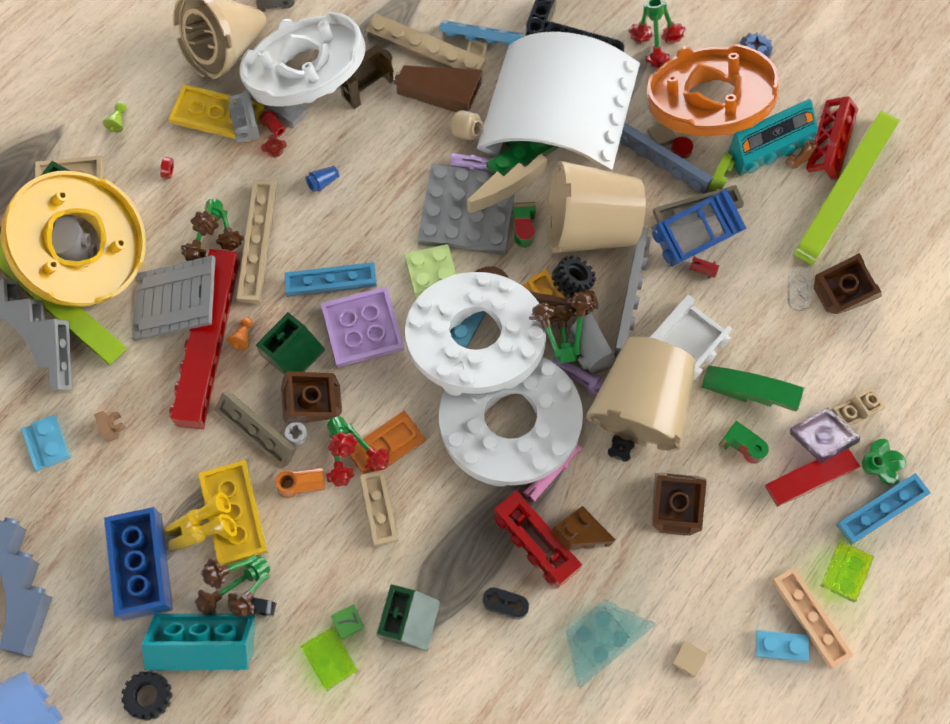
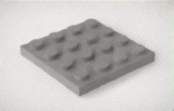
(446, 213)

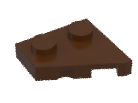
(582, 531)

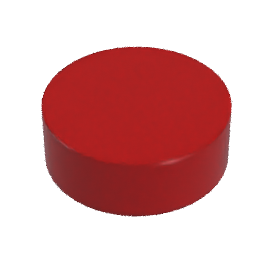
(682, 147)
(167, 167)

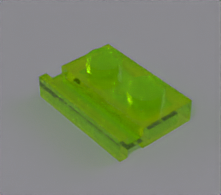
(847, 571)
(329, 658)

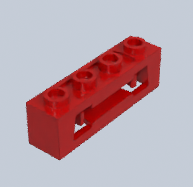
(510, 509)

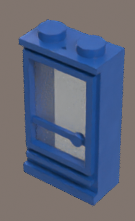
(698, 228)

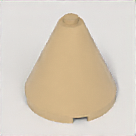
(215, 33)

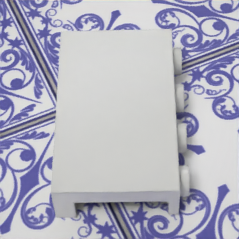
(693, 333)

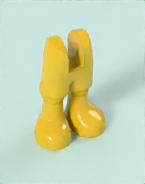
(191, 526)

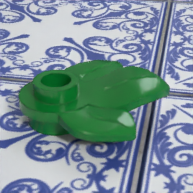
(883, 462)

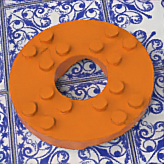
(693, 113)

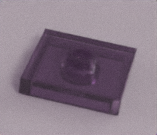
(824, 435)

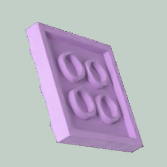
(362, 327)

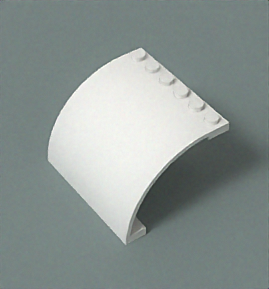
(561, 94)

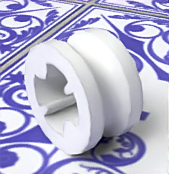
(290, 428)

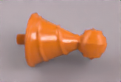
(239, 339)

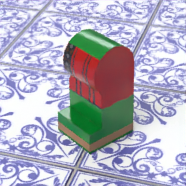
(522, 227)
(746, 442)

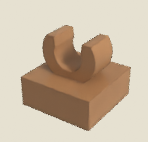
(107, 426)

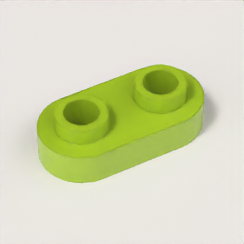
(725, 165)

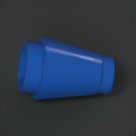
(321, 178)

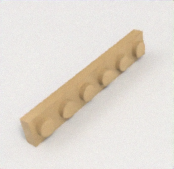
(422, 44)
(256, 242)

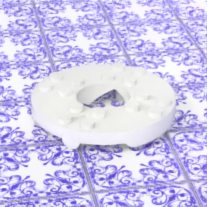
(339, 56)
(471, 370)
(520, 459)

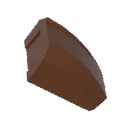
(846, 286)
(310, 396)
(678, 503)

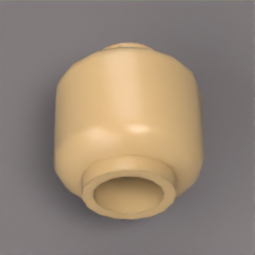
(466, 125)

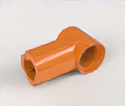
(303, 481)

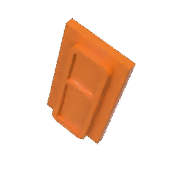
(397, 435)

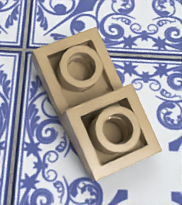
(859, 407)

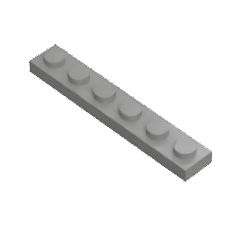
(635, 282)

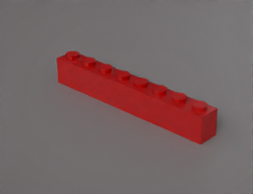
(204, 349)

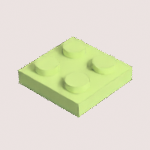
(429, 267)

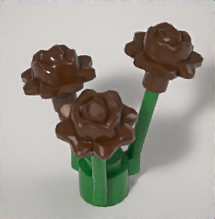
(207, 223)
(562, 314)
(213, 575)

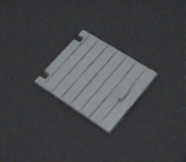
(174, 298)

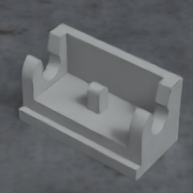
(243, 117)

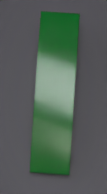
(752, 387)

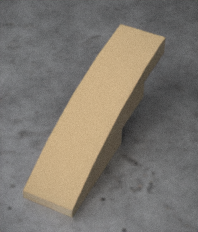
(502, 187)

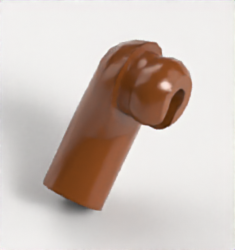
(804, 155)

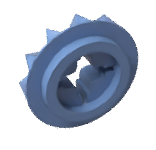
(763, 43)

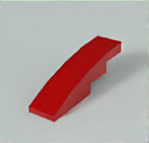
(810, 477)

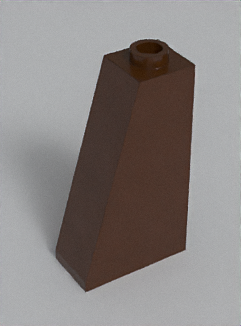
(440, 86)

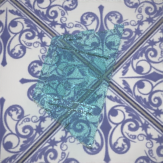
(602, 638)

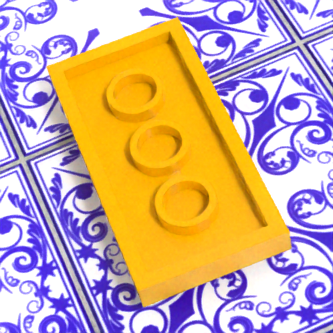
(206, 111)
(236, 484)

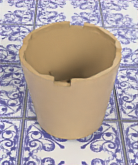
(593, 209)
(646, 394)

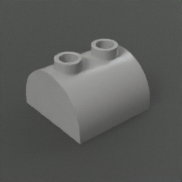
(71, 241)
(593, 346)

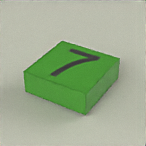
(348, 622)

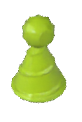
(114, 121)

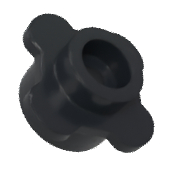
(623, 455)

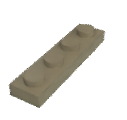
(668, 210)
(255, 429)

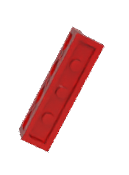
(839, 136)

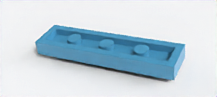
(472, 32)
(330, 279)
(883, 508)

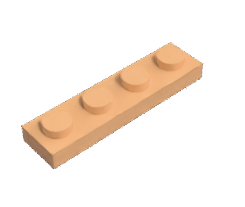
(812, 618)

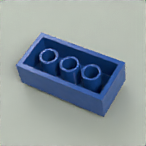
(138, 564)

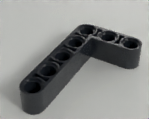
(540, 21)

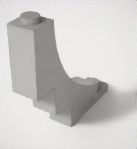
(46, 338)

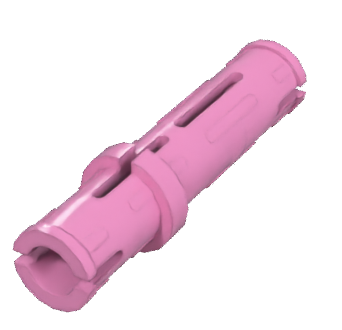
(537, 487)

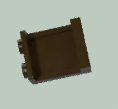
(375, 65)

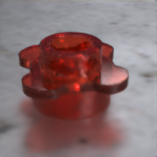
(274, 151)

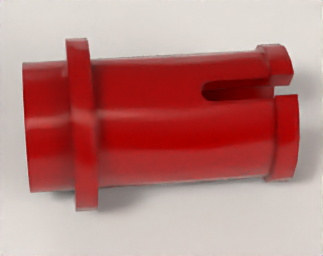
(268, 118)
(704, 267)

